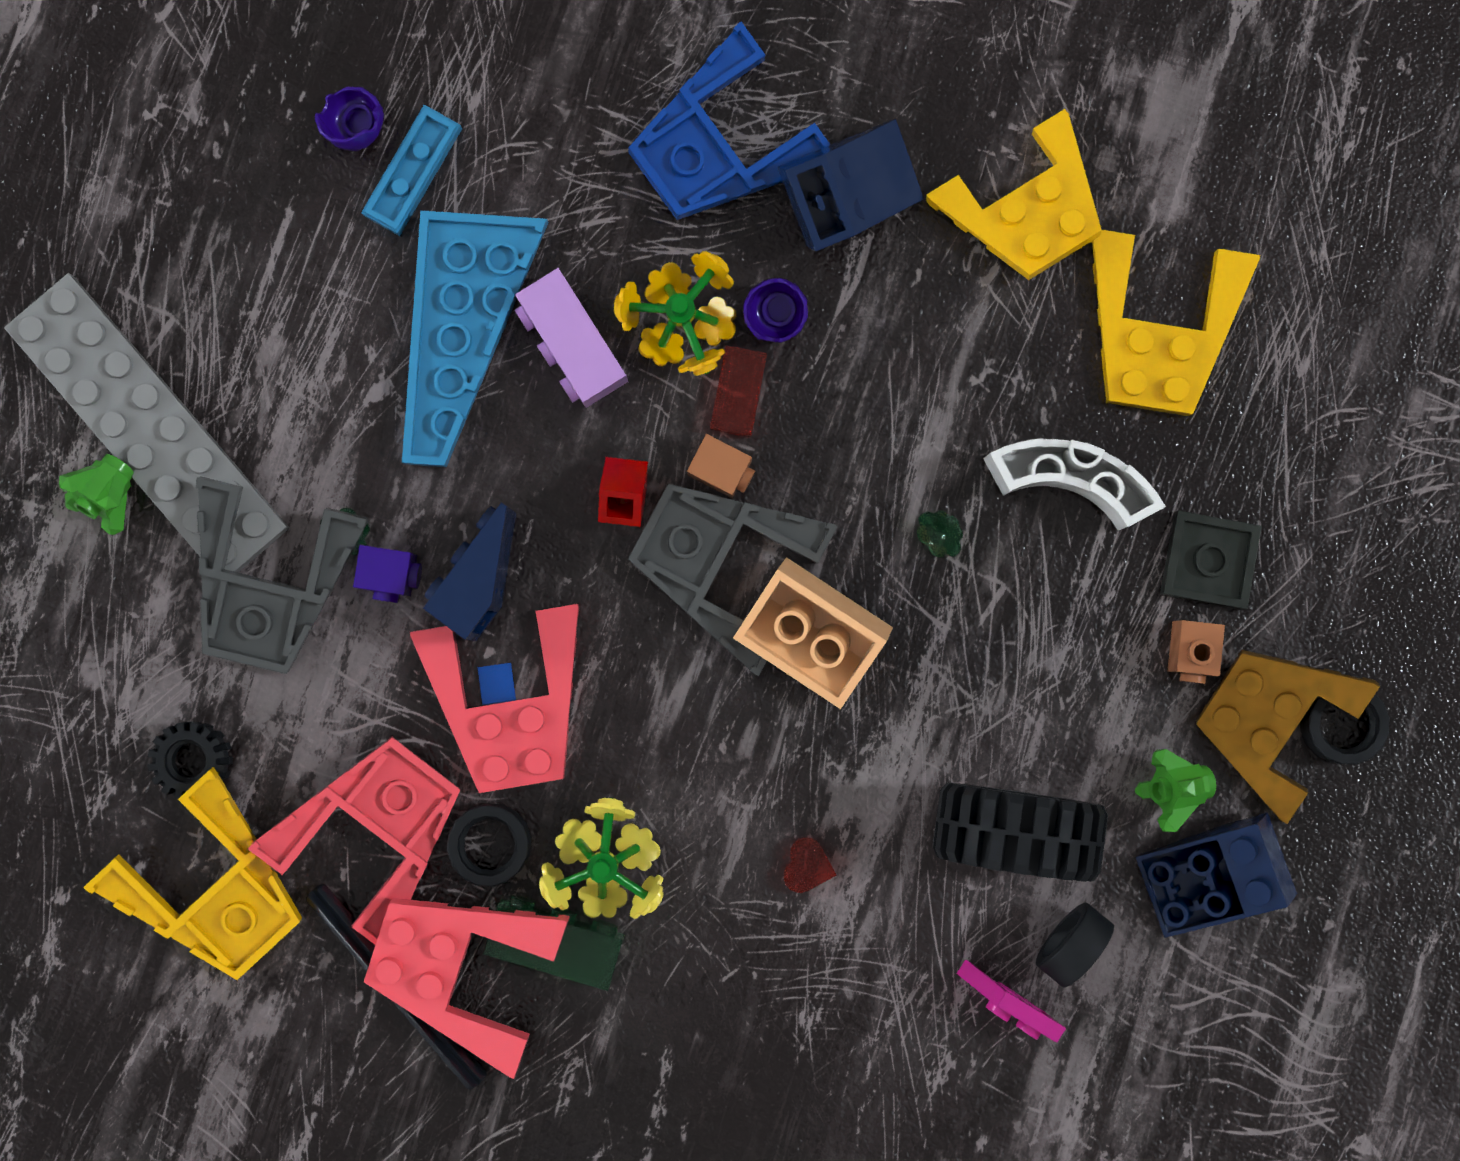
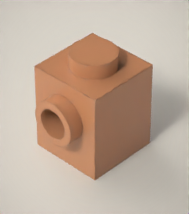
(1195, 650)

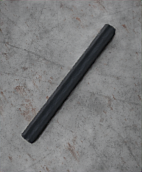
(340, 922)

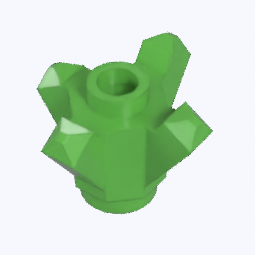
(99, 491)
(1177, 788)

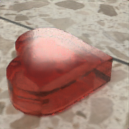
(808, 866)

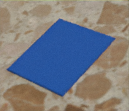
(496, 683)

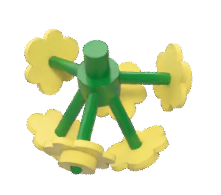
(603, 880)

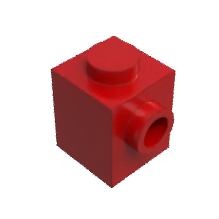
(622, 491)

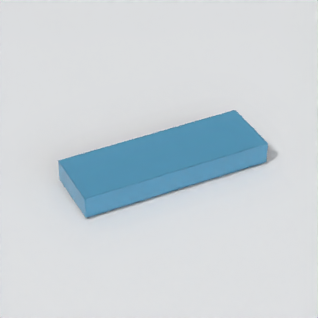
(411, 170)

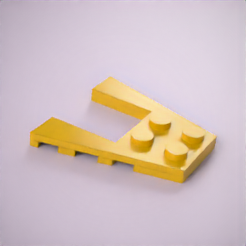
(1155, 362)
(234, 917)

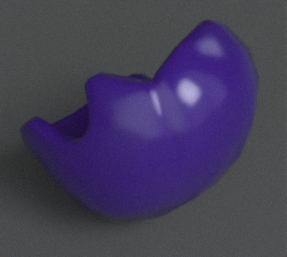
(350, 118)
(775, 310)

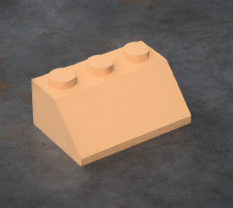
(813, 633)

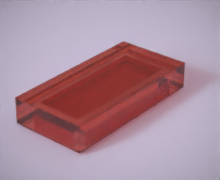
(738, 391)

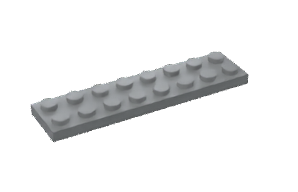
(138, 416)

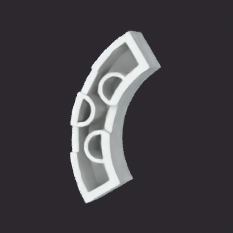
(1079, 468)

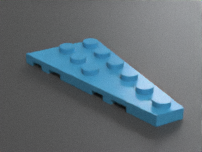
(460, 308)

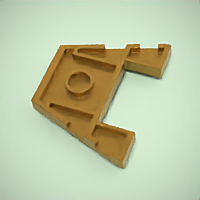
(1260, 709)

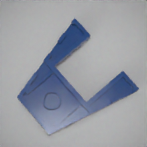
(688, 155)

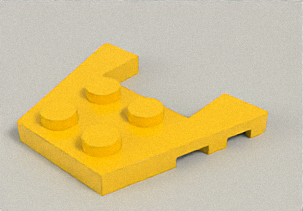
(1040, 218)

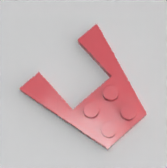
(516, 739)
(393, 798)
(422, 957)

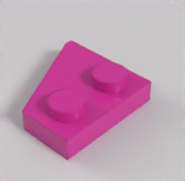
(1007, 1003)

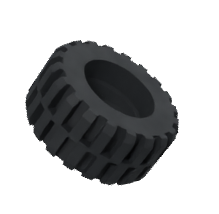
(1020, 832)

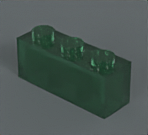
(585, 953)

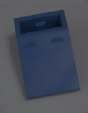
(851, 185)
(476, 584)
(1217, 876)

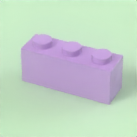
(569, 339)

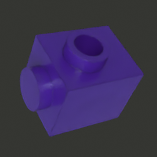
(387, 572)

